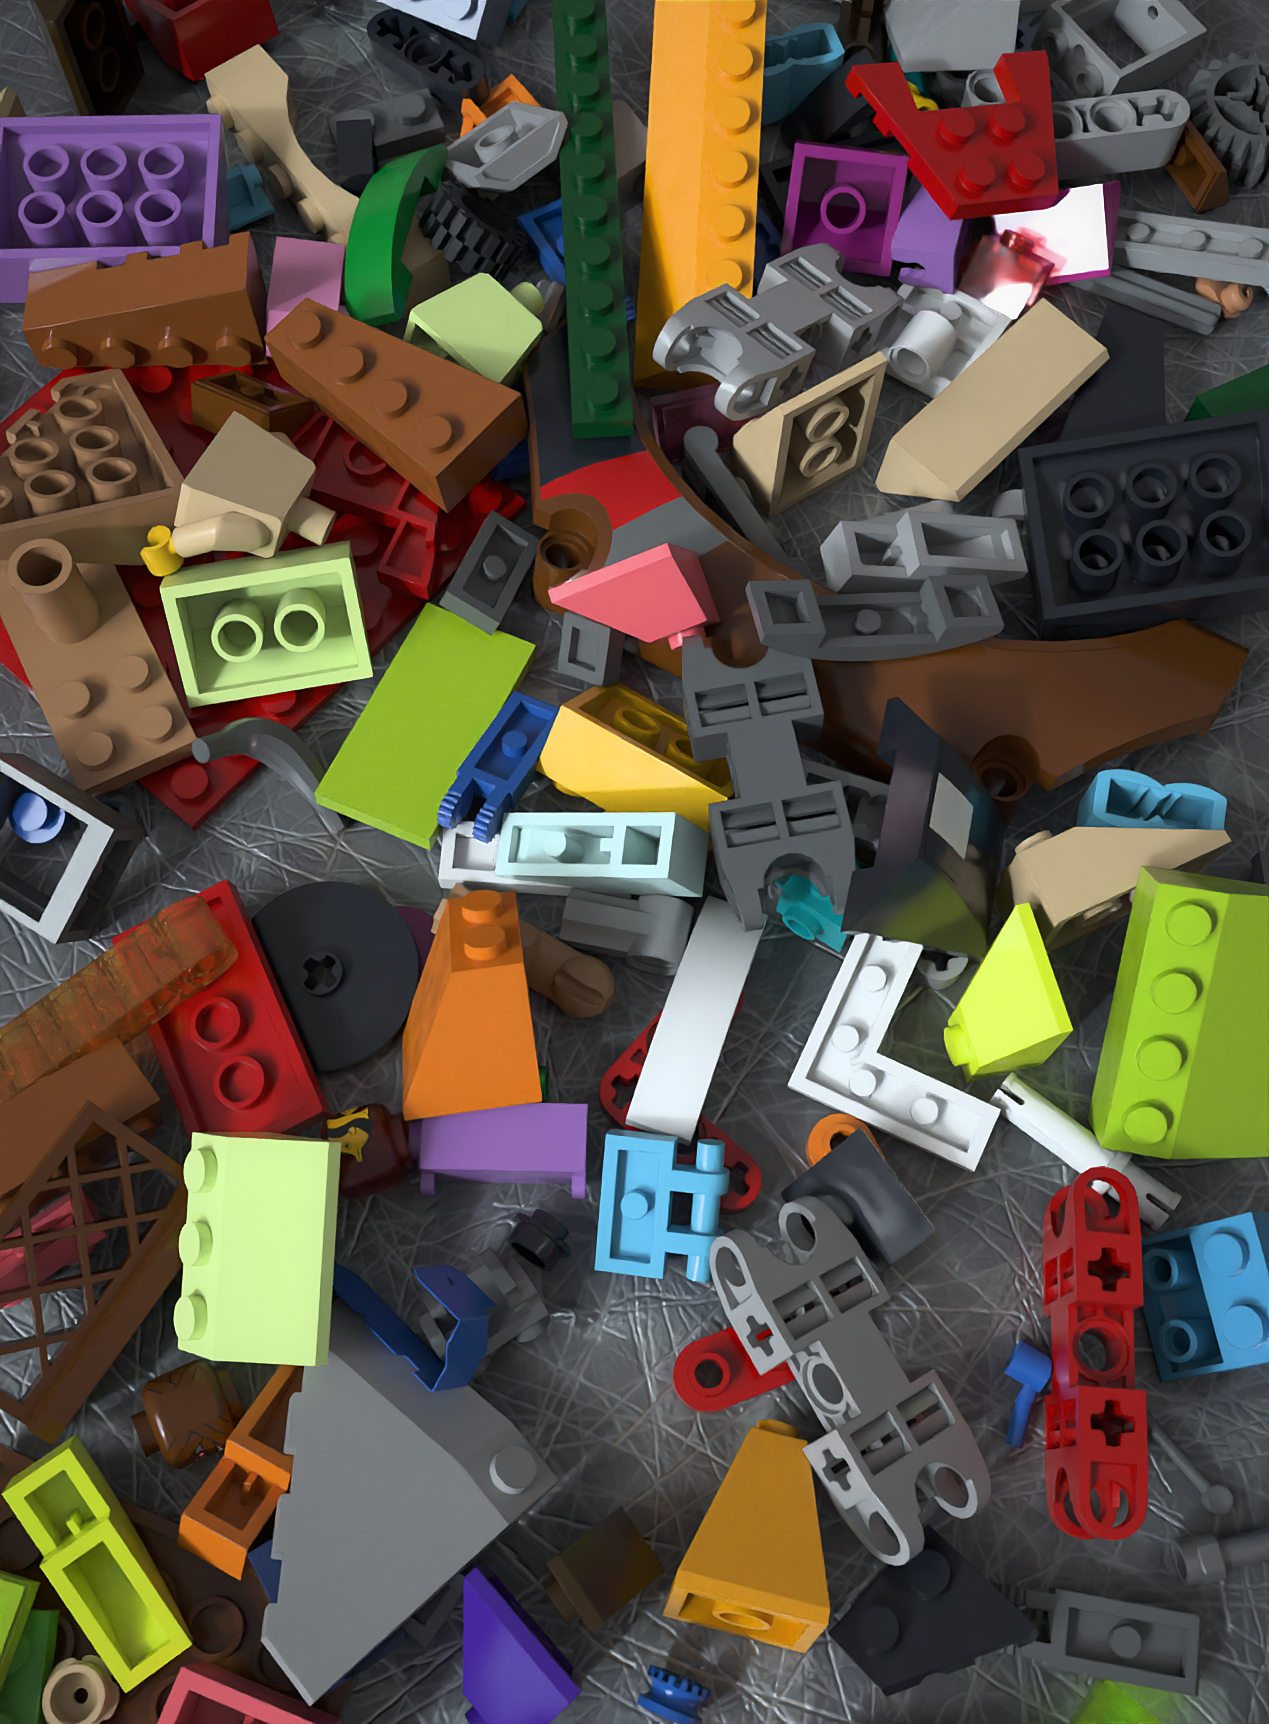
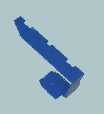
(462, 1299)

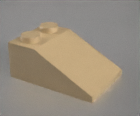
(809, 438)
(1091, 874)

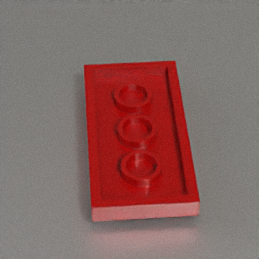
(234, 1044)

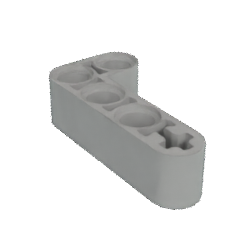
(1104, 131)

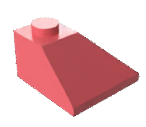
(646, 596)

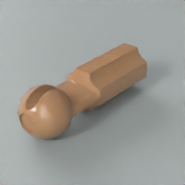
(572, 980)

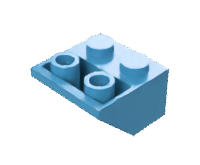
(1208, 1296)

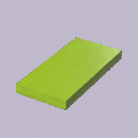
(423, 724)

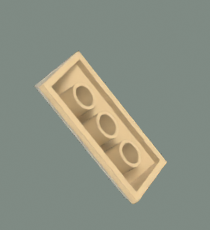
(991, 407)

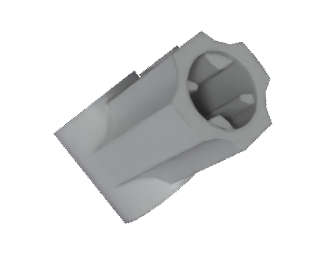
(644, 932)

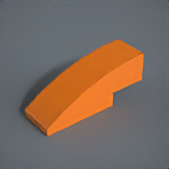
(240, 1497)

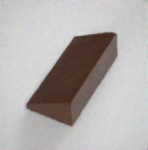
(1200, 181)
(262, 403)

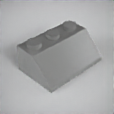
(951, 33)

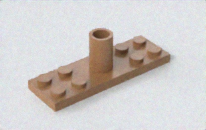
(91, 667)

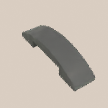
(874, 625)

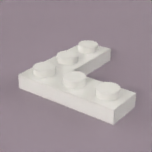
(849, 1076)

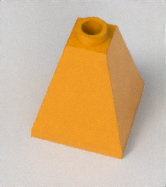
(758, 1549)

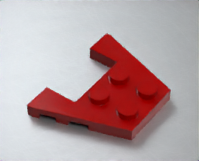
(974, 156)
(366, 486)

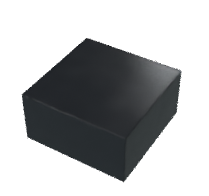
(355, 155)

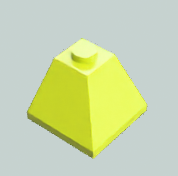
(1011, 1006)

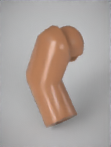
(1229, 295)

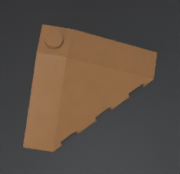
(87, 474)

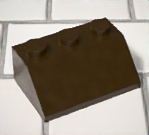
(91, 53)

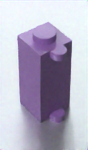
(504, 1146)

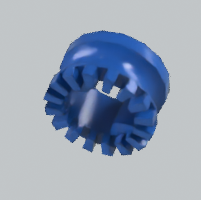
(673, 1699)

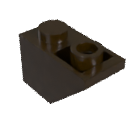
(601, 1571)

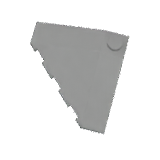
(383, 1502)

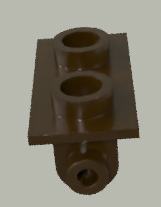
(862, 28)

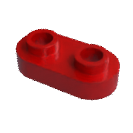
(739, 1375)

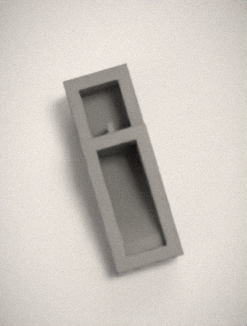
(922, 544)

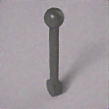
(1214, 1498)

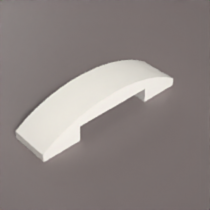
(694, 1024)

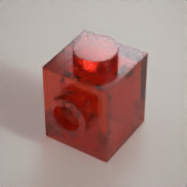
(1004, 272)

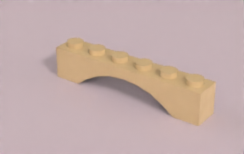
(262, 116)

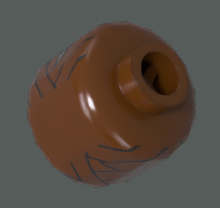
(188, 1413)

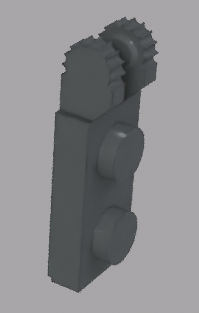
(1113, 1639)

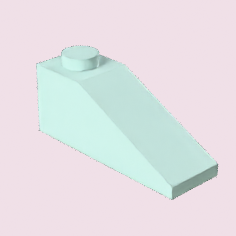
(605, 851)

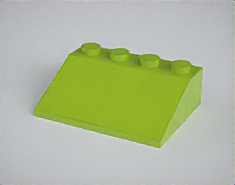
(1188, 1023)

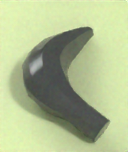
(275, 747)

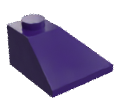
(508, 1660)

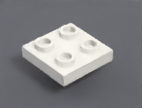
(938, 337)

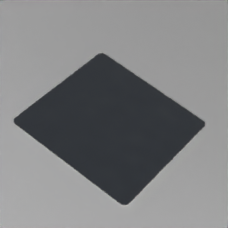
(866, 1199)

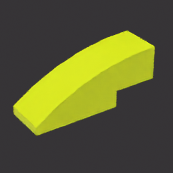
(98, 1563)

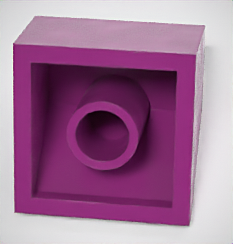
(847, 201)

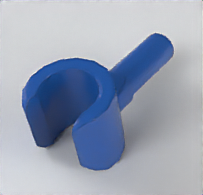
(1032, 1370)

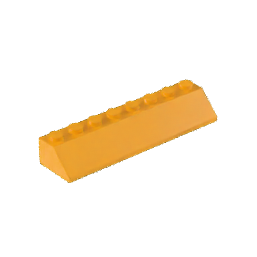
(698, 166)

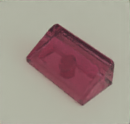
(679, 411)

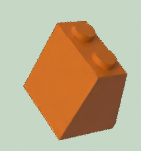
(471, 1015)

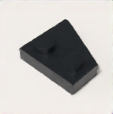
(928, 1619)

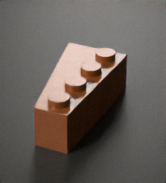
(152, 311)
(403, 403)
(44, 1110)

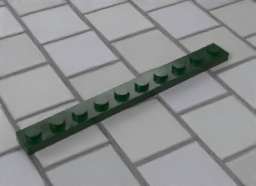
(591, 224)

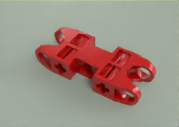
(1094, 1298)

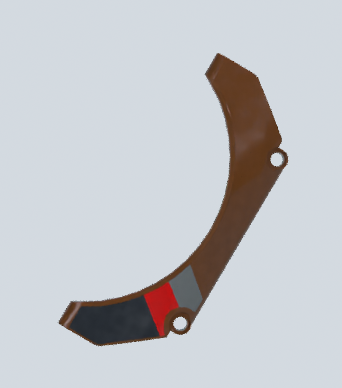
(1000, 703)

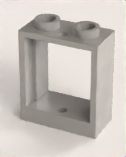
(1089, 72)

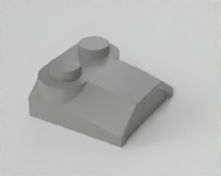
(505, 149)

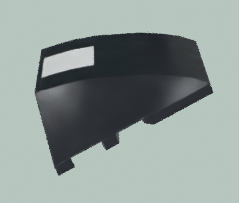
(934, 847)

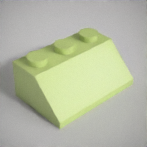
(267, 623)
(258, 1248)

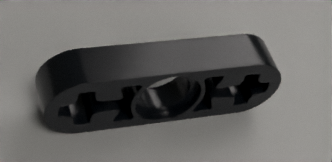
(420, 41)

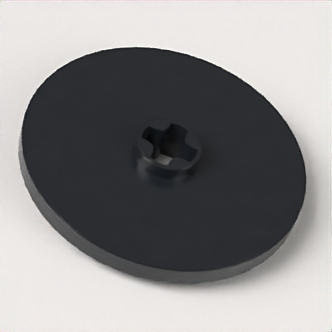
(373, 968)

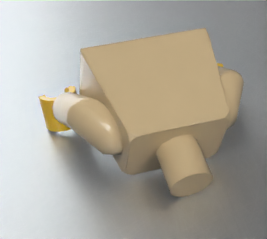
(241, 498)

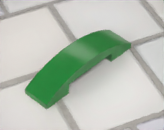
(374, 272)

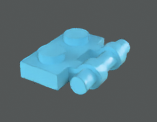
(638, 1204)

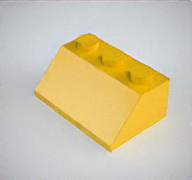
(631, 757)

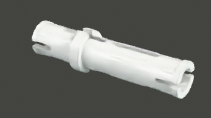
(1080, 1147)

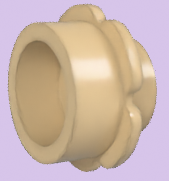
(68, 1676)

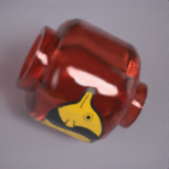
(372, 1149)

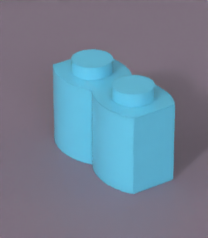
(797, 66)
(1137, 801)

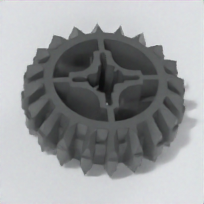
(1233, 115)

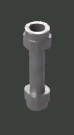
(1205, 1558)

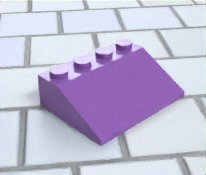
(106, 190)

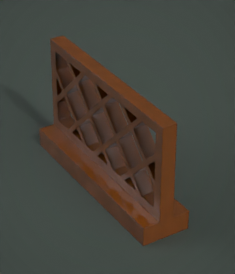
(126, 1296)

